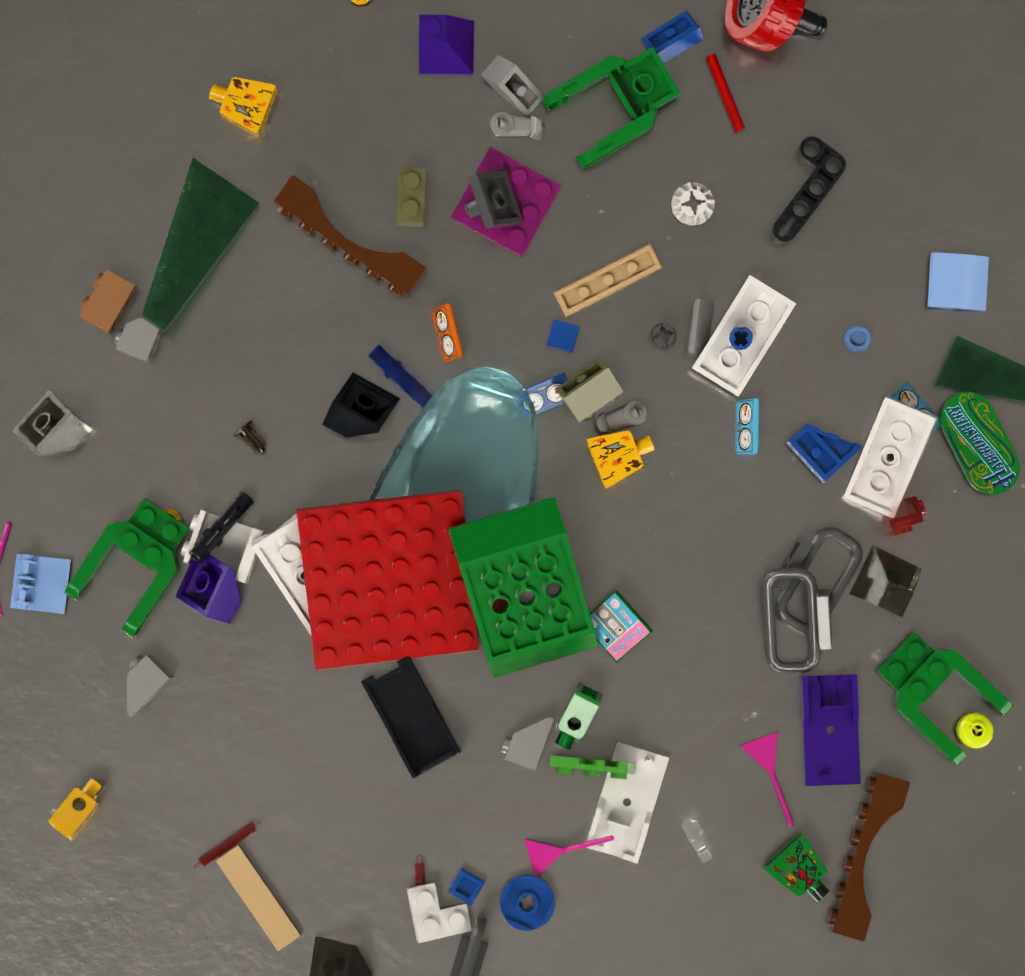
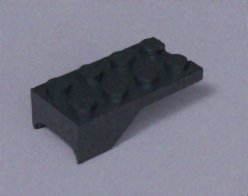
(411, 718)

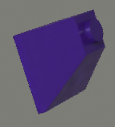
(445, 45)
(210, 589)

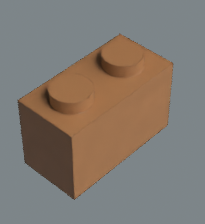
(107, 301)

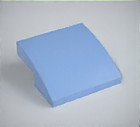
(958, 281)

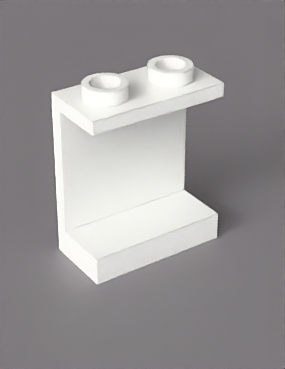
(236, 546)

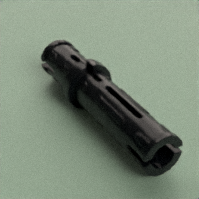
(200, 550)

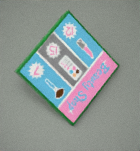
(618, 626)

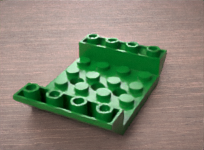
(517, 554)

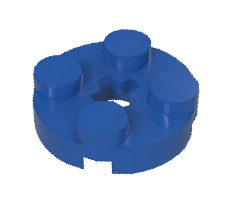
(520, 888)

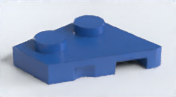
(822, 451)

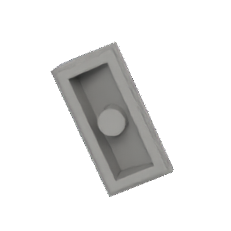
(700, 327)

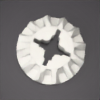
(685, 214)

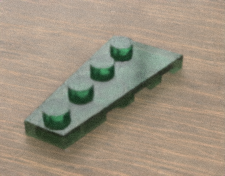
(981, 371)

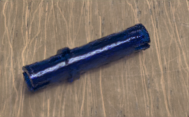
(394, 370)

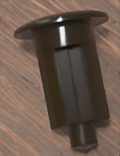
(250, 437)

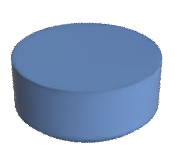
(857, 338)

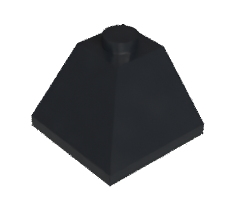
(359, 408)

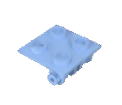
(40, 583)

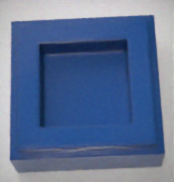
(562, 336)
(466, 886)

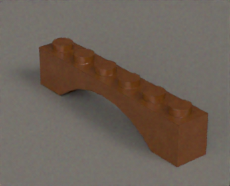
(396, 269)
(884, 800)

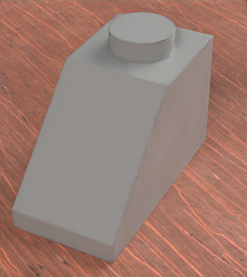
(512, 85)
(138, 339)
(144, 682)
(527, 743)

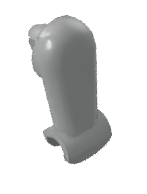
(513, 125)
(620, 418)

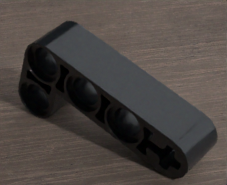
(804, 195)

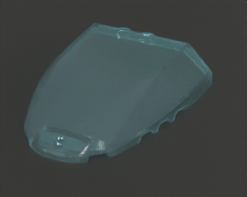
(469, 437)

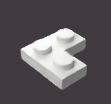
(430, 920)

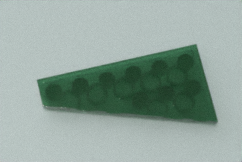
(201, 231)

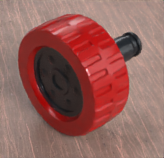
(770, 22)

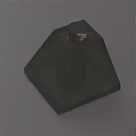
(51, 427)
(886, 582)
(337, 959)

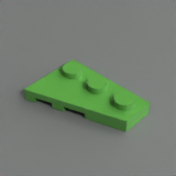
(592, 767)

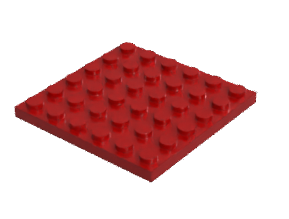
(385, 579)

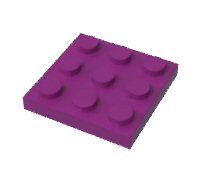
(533, 196)

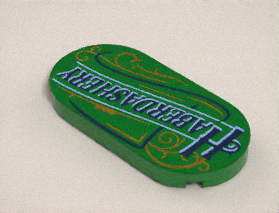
(979, 443)

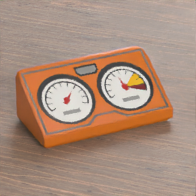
(446, 333)

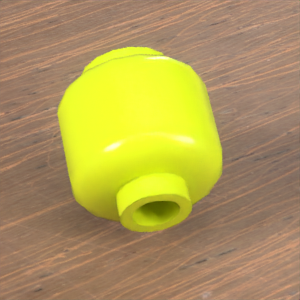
(967, 723)

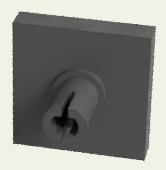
(493, 200)

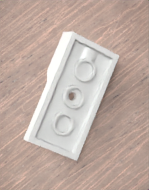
(761, 312)
(897, 431)
(283, 560)
(631, 822)

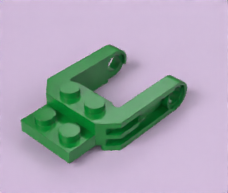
(641, 87)
(150, 539)
(918, 672)

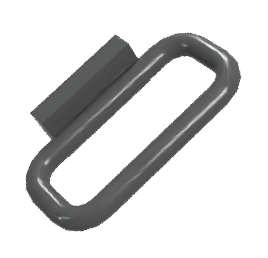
(801, 556)
(818, 619)
(471, 951)

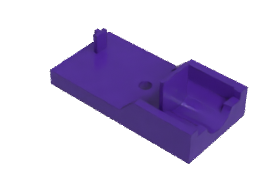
(834, 703)

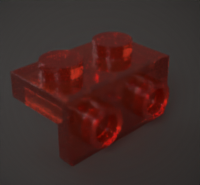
(904, 524)

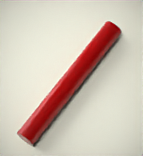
(725, 93)

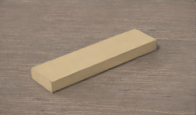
(608, 280)
(258, 898)

